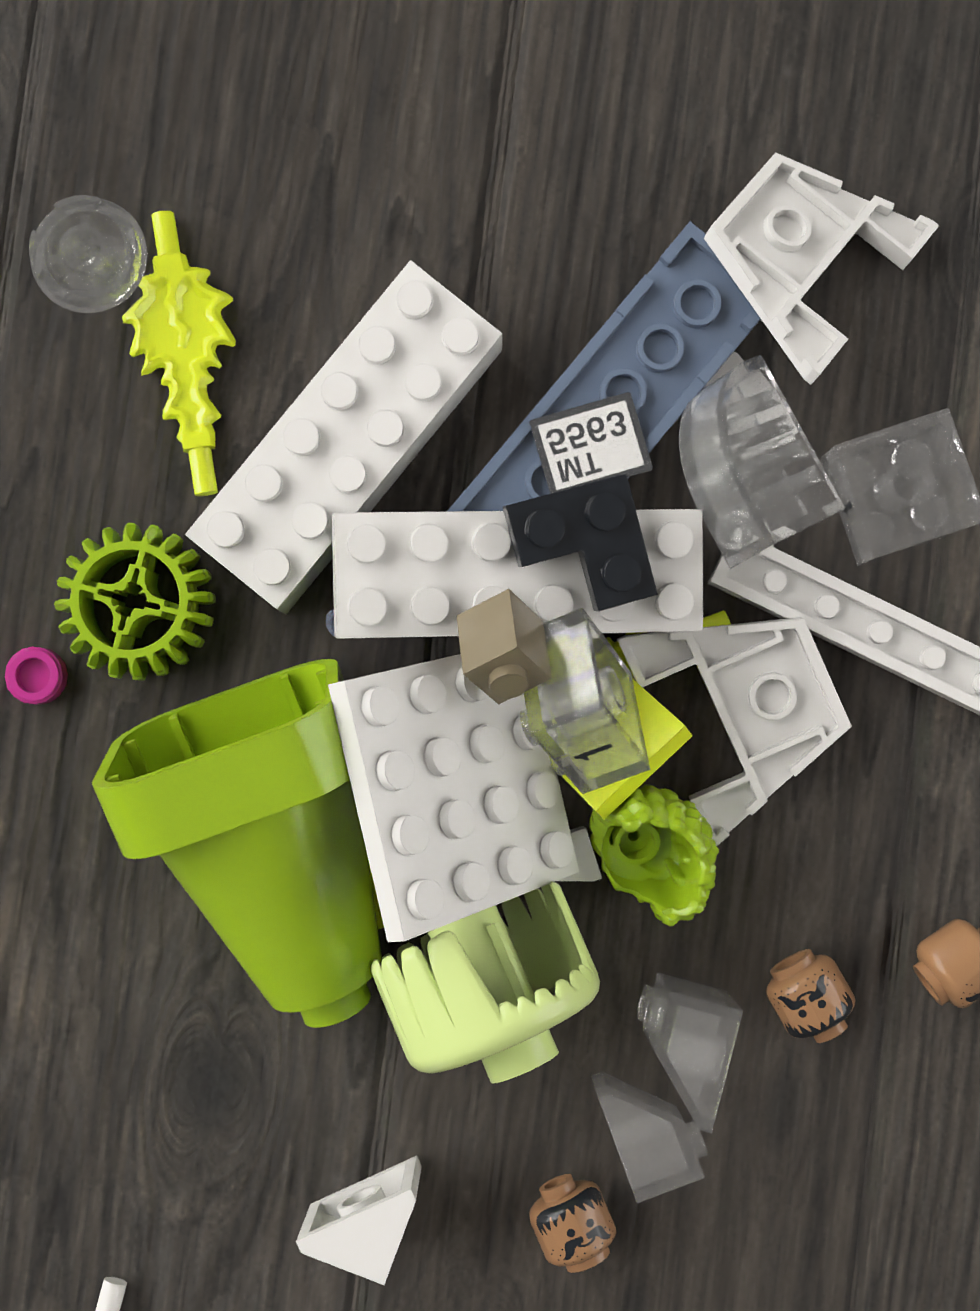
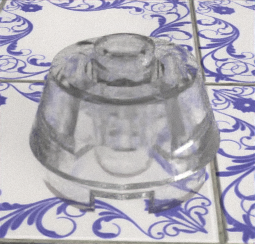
(88, 254)

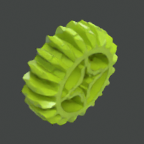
(87, 588)

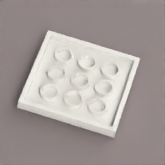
(448, 795)

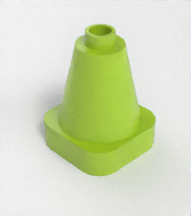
(260, 832)

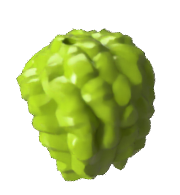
(658, 852)

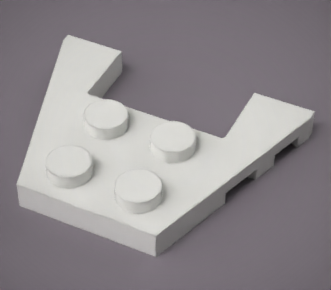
(787, 234)
(767, 694)

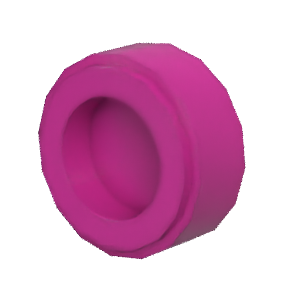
(36, 675)

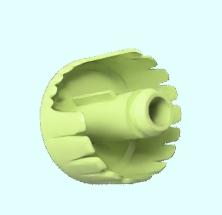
(490, 987)

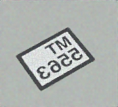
(591, 443)

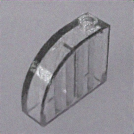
(751, 464)

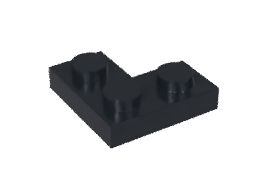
(597, 524)

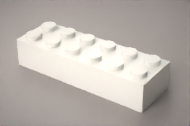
(347, 436)
(425, 568)

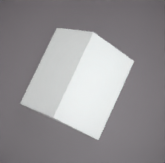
(363, 1222)

